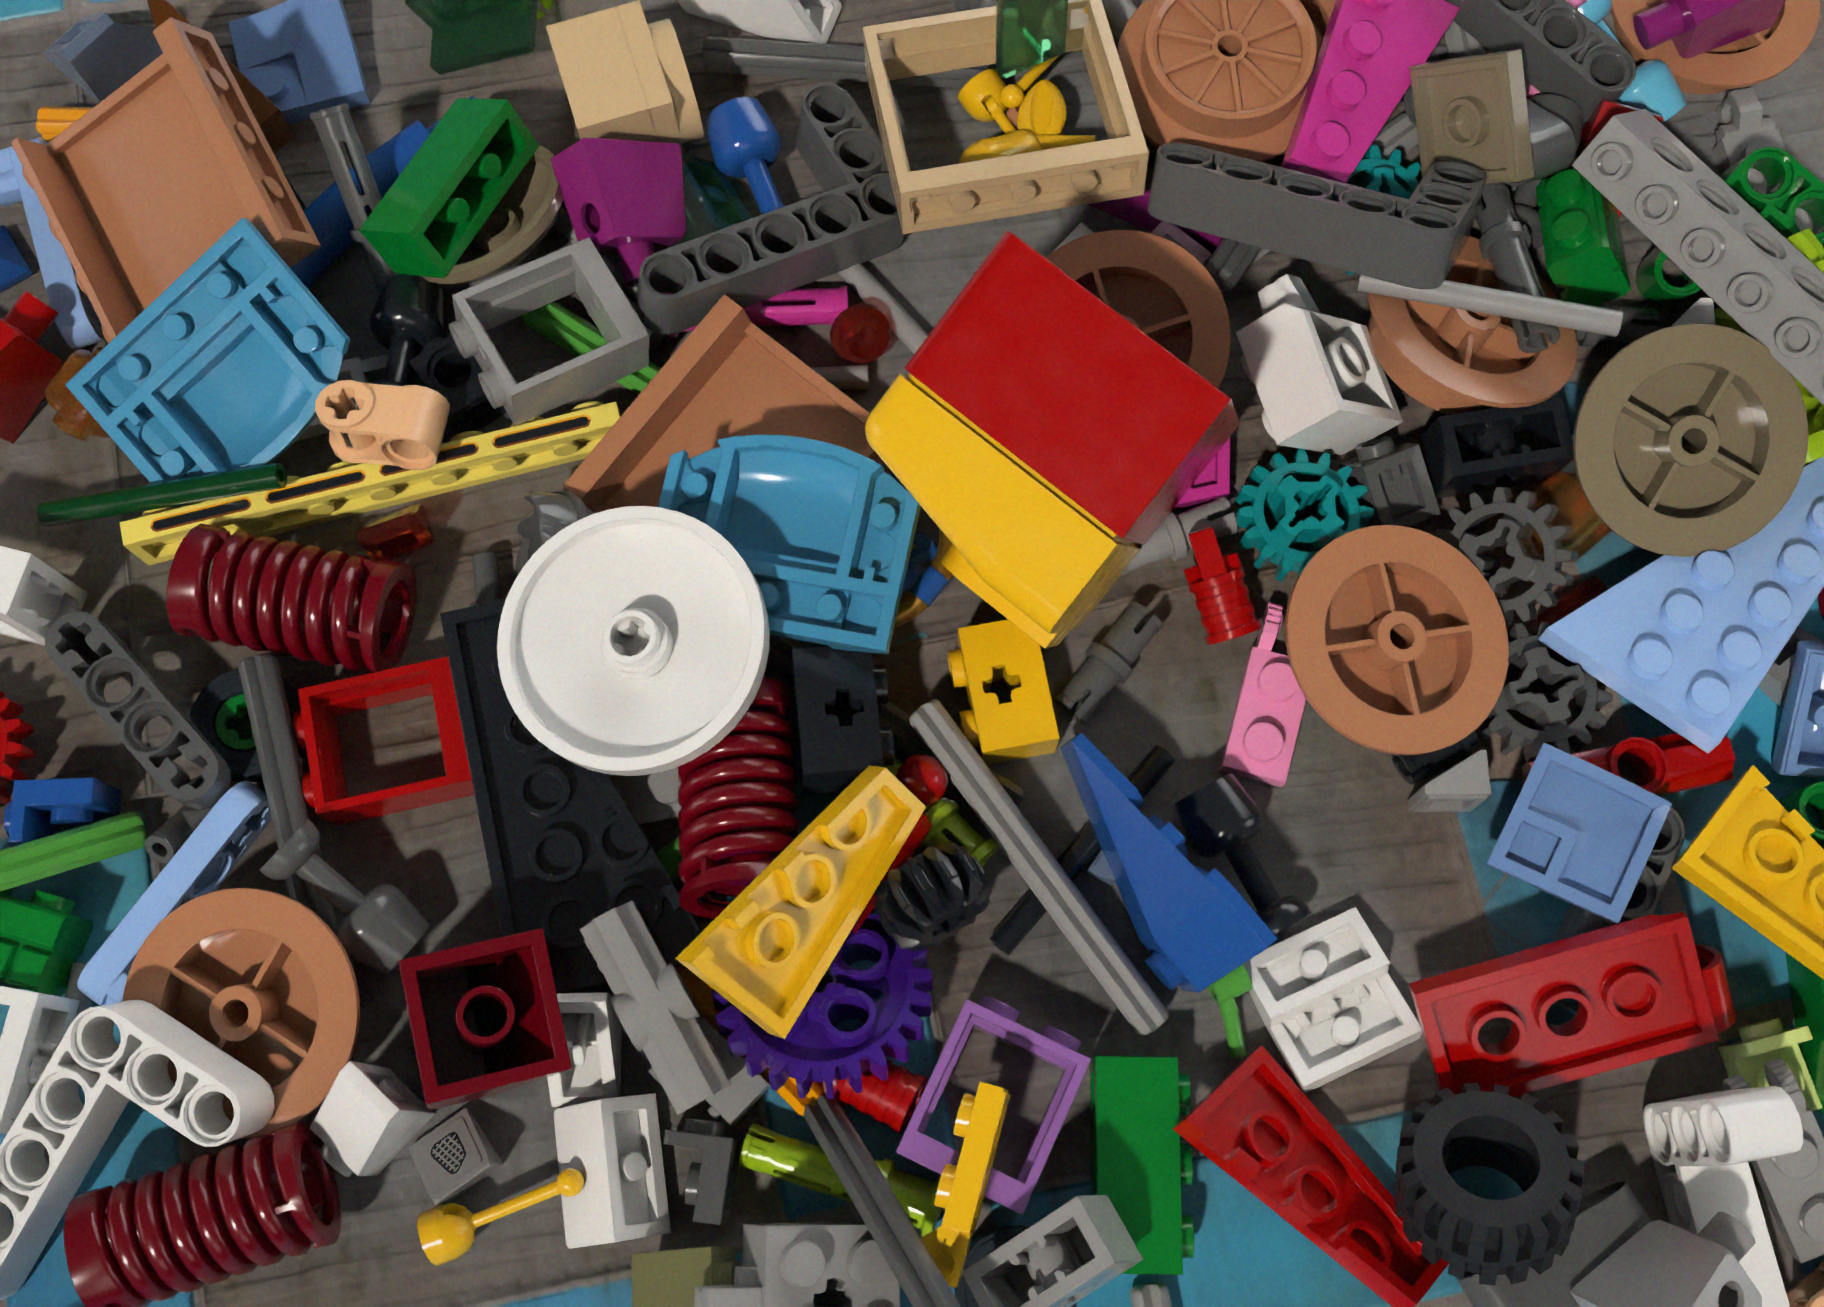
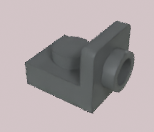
(1395, 482)
(713, 1180)

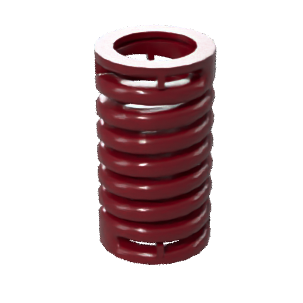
(345, 613)
(713, 840)
(217, 1216)

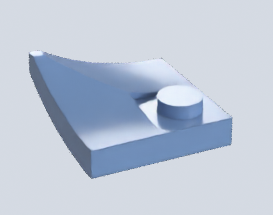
(301, 57)
(1580, 833)

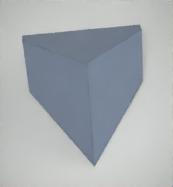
(103, 53)

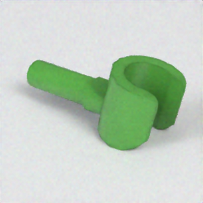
(1223, 993)

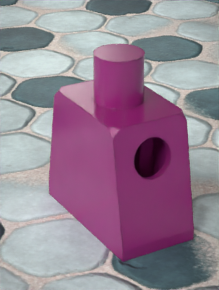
(1703, 24)
(624, 197)

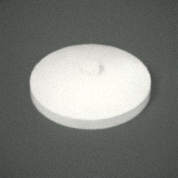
(633, 641)

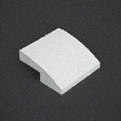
(1330, 1000)

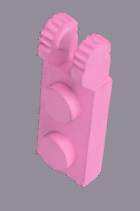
(1265, 711)

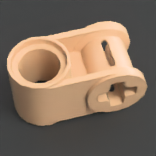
(390, 428)

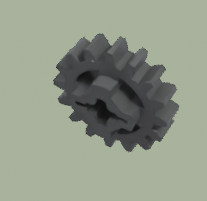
(1515, 533)
(1542, 717)

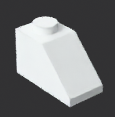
(367, 1119)

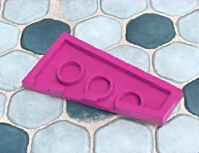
(1361, 79)

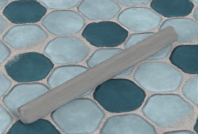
(1039, 868)

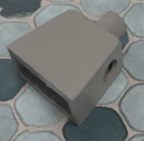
(1675, 1269)

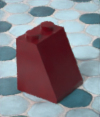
(484, 1018)

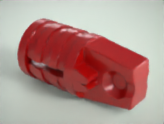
(1219, 590)
(887, 1100)

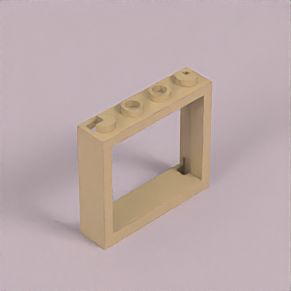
(1013, 182)

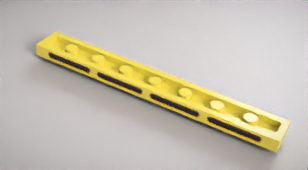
(363, 487)

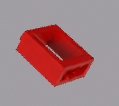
(318, 734)

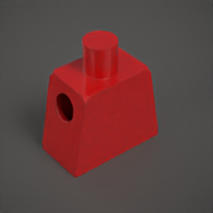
(24, 363)

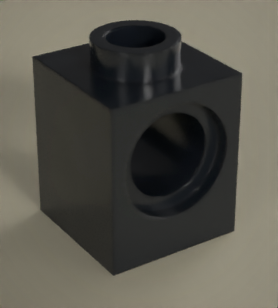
(468, 403)

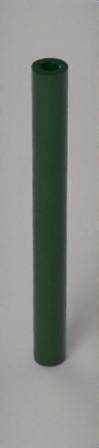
(162, 495)

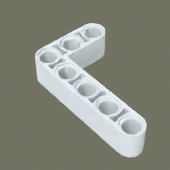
(110, 1078)
(1703, 1165)

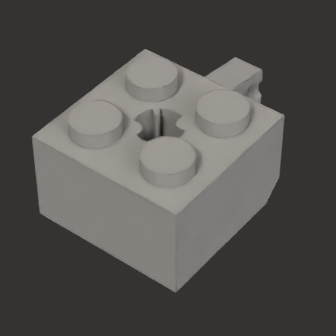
(796, 1260)

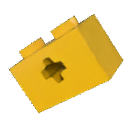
(1010, 729)

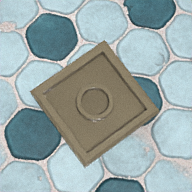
(1474, 114)

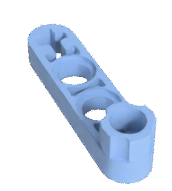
(77, 317)
(192, 872)

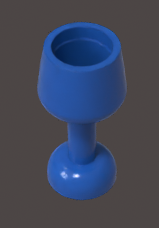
(746, 146)

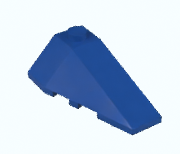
(1180, 912)

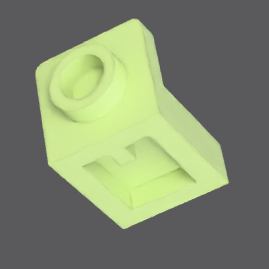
(1765, 1043)

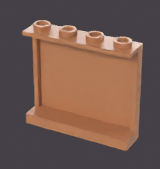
(161, 178)
(715, 387)

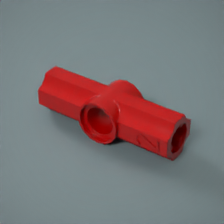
(1663, 763)

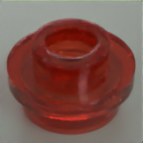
(869, 342)

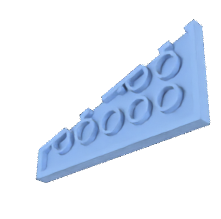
(1704, 629)

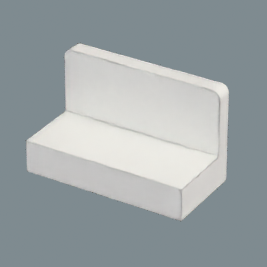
(622, 1168)

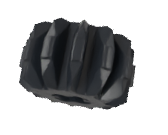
(932, 896)

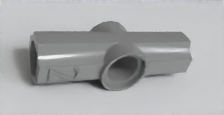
(655, 1007)

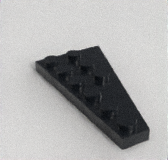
(551, 830)

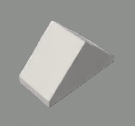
(593, 1047)

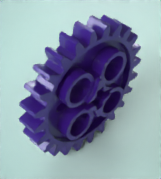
(814, 1046)

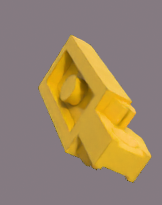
(964, 1185)

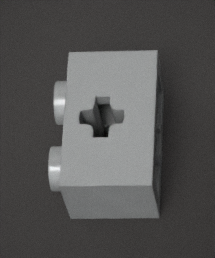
(1056, 1258)

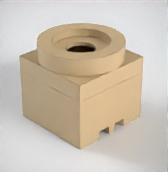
(626, 77)

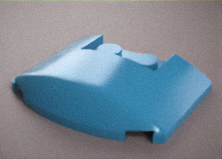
(216, 365)
(812, 525)

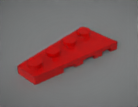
(1301, 1168)

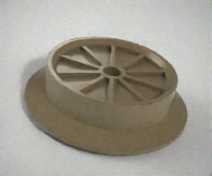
(1739, 448)

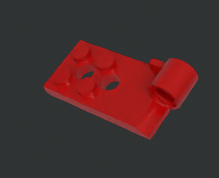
(1638, 995)

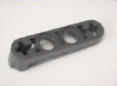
(67, 645)

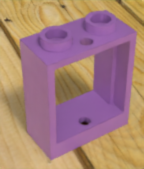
(1050, 1046)

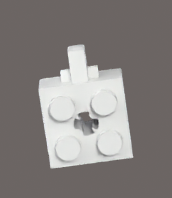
(1314, 373)

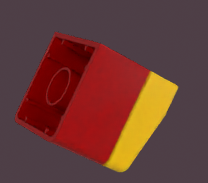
(1044, 439)

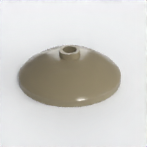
(514, 225)

